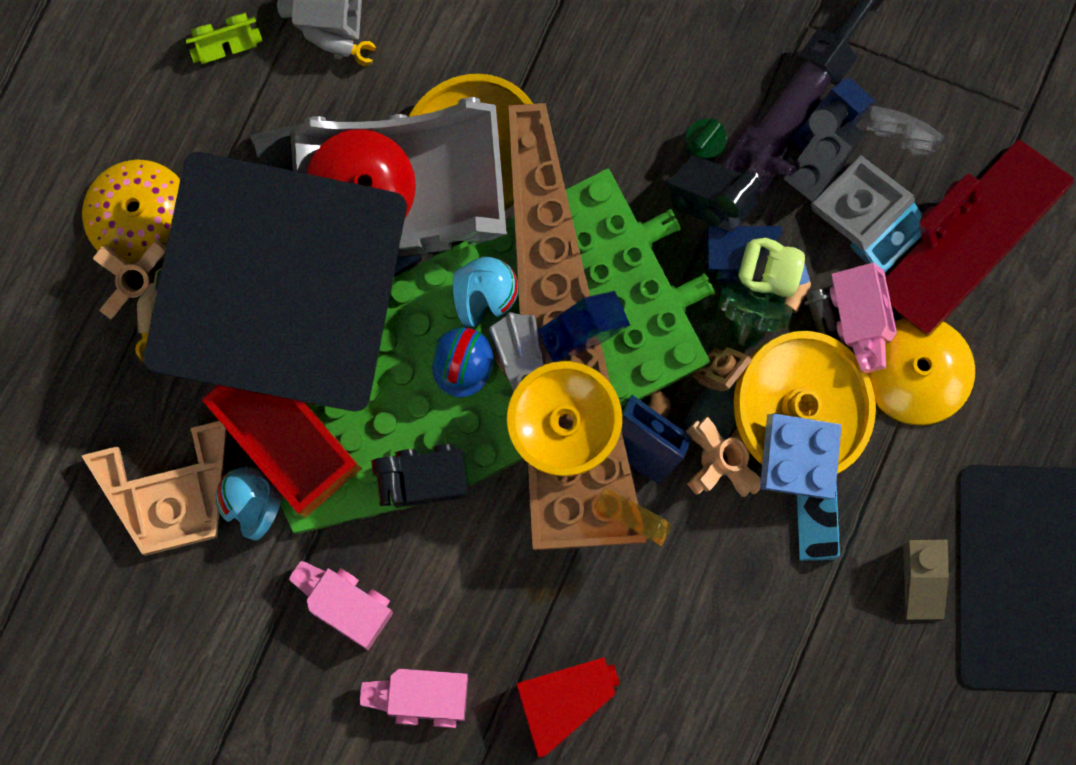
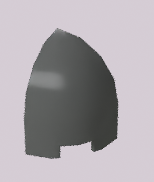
(273, 147)

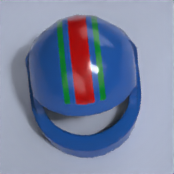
(461, 361)

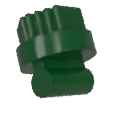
(706, 139)

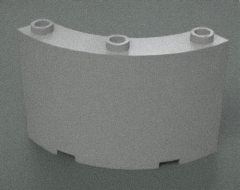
(453, 166)

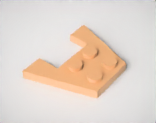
(168, 506)

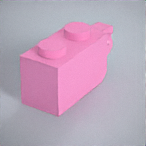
(864, 314)
(341, 604)
(418, 696)

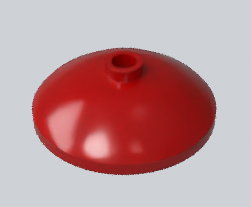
(368, 155)

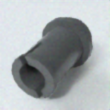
(821, 310)

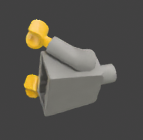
(329, 25)

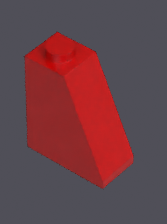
(565, 700)

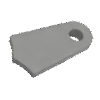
(517, 345)

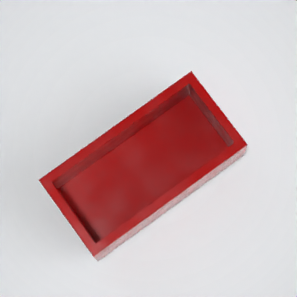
(285, 444)

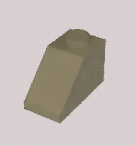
(925, 579)

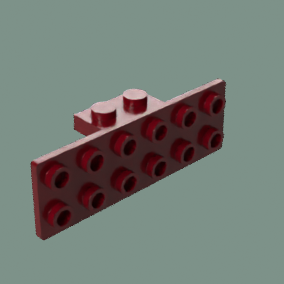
(973, 233)

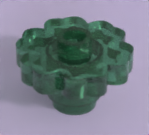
(753, 313)

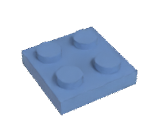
(800, 456)

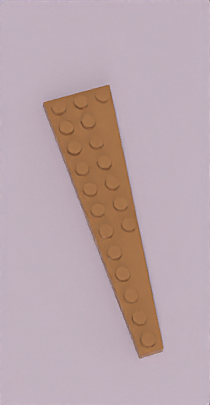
(548, 284)

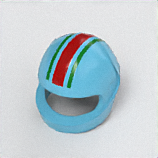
(482, 285)
(244, 495)

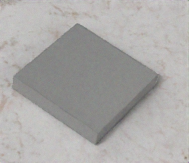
(862, 203)

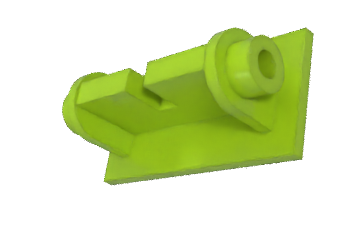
(210, 40)

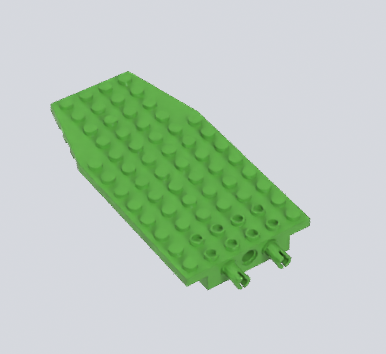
(415, 413)

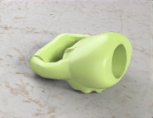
(782, 268)

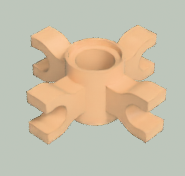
(116, 265)
(713, 464)

